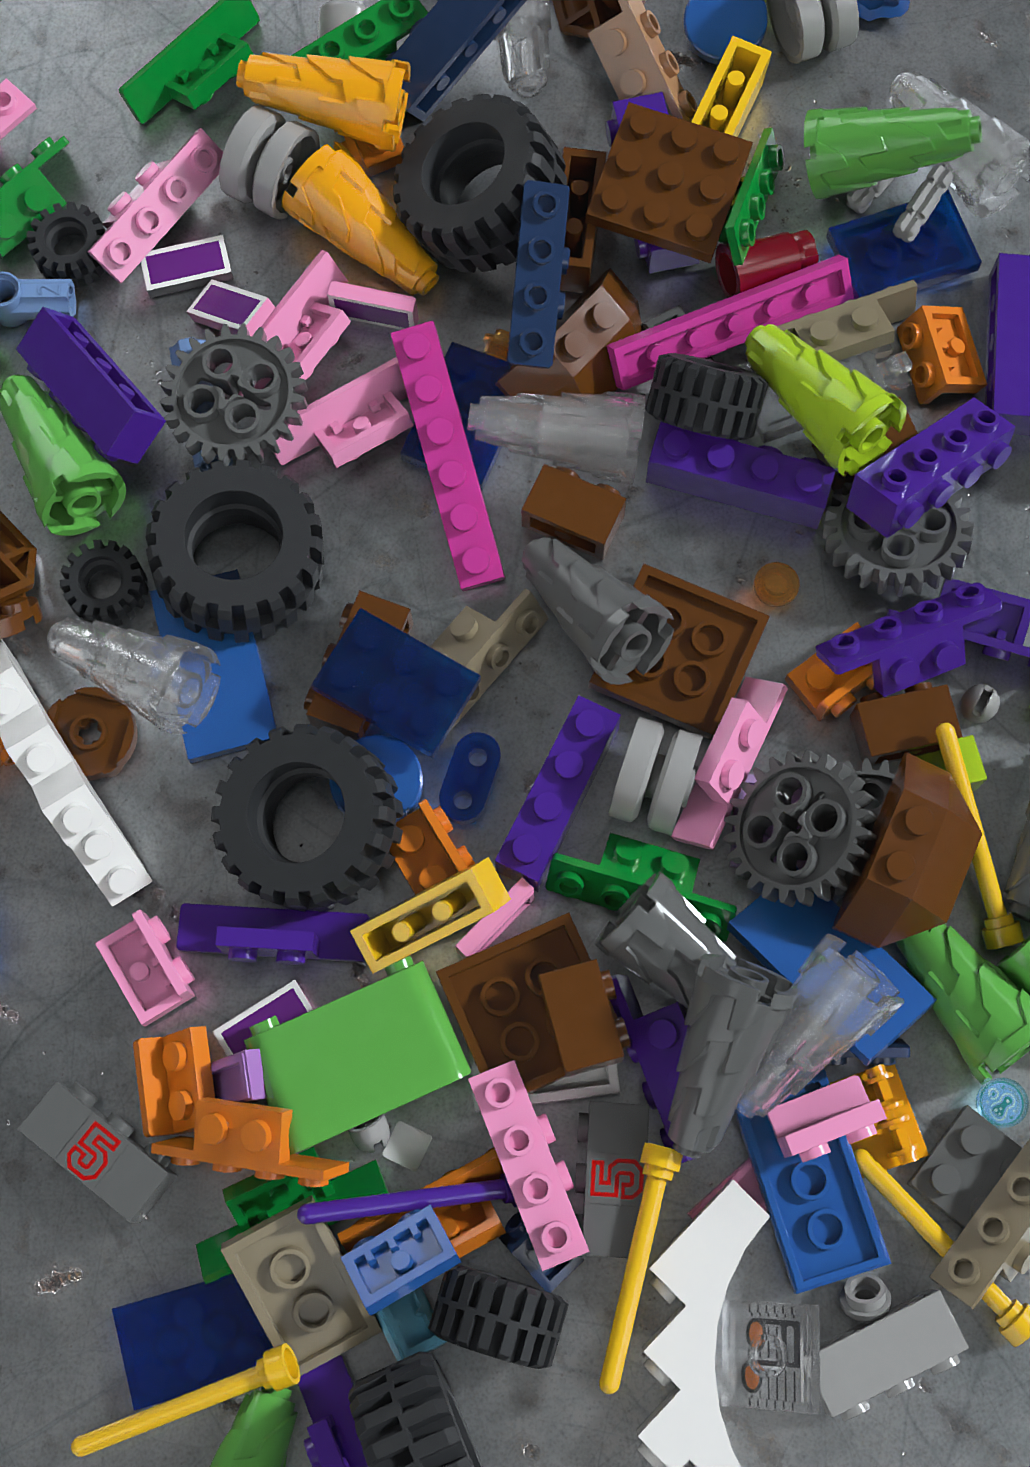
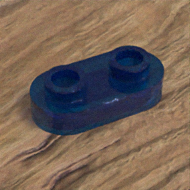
(468, 779)

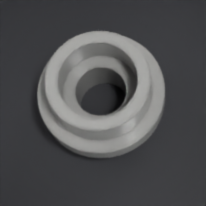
(865, 1298)

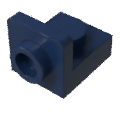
(519, 1244)

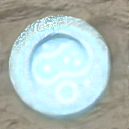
(1002, 1102)

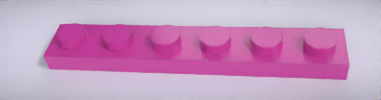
(732, 319)
(448, 456)

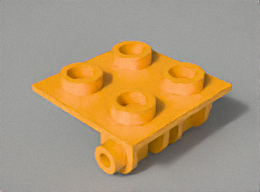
(898, 1136)

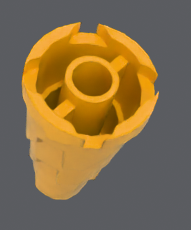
(347, 95)
(357, 218)

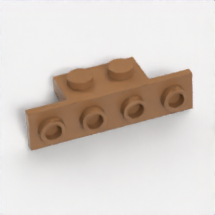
(638, 61)

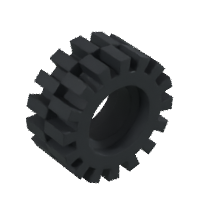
(58, 226)
(97, 559)

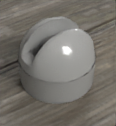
(970, 700)
(370, 1133)

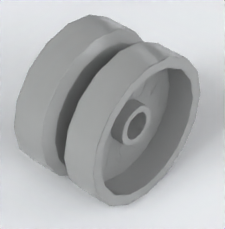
(810, 25)
(263, 159)
(656, 776)

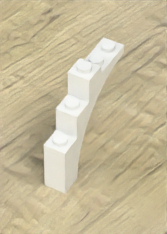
(63, 788)
(683, 1350)

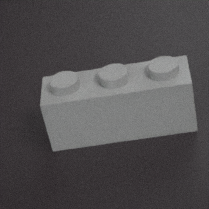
(888, 1354)

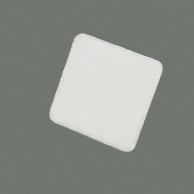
(407, 1146)

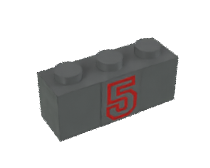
(98, 1150)
(611, 1175)

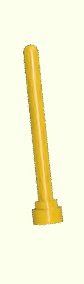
(1000, 926)
(659, 1167)
(1011, 1315)
(275, 1370)

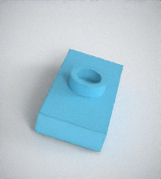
(407, 1324)

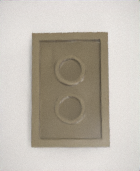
(300, 1287)

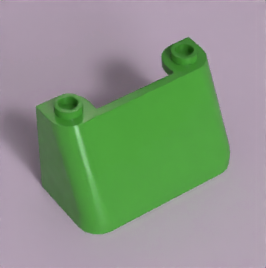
(359, 1055)

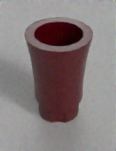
(765, 261)

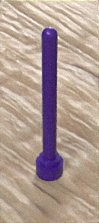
(406, 1201)

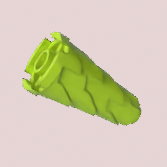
(835, 406)

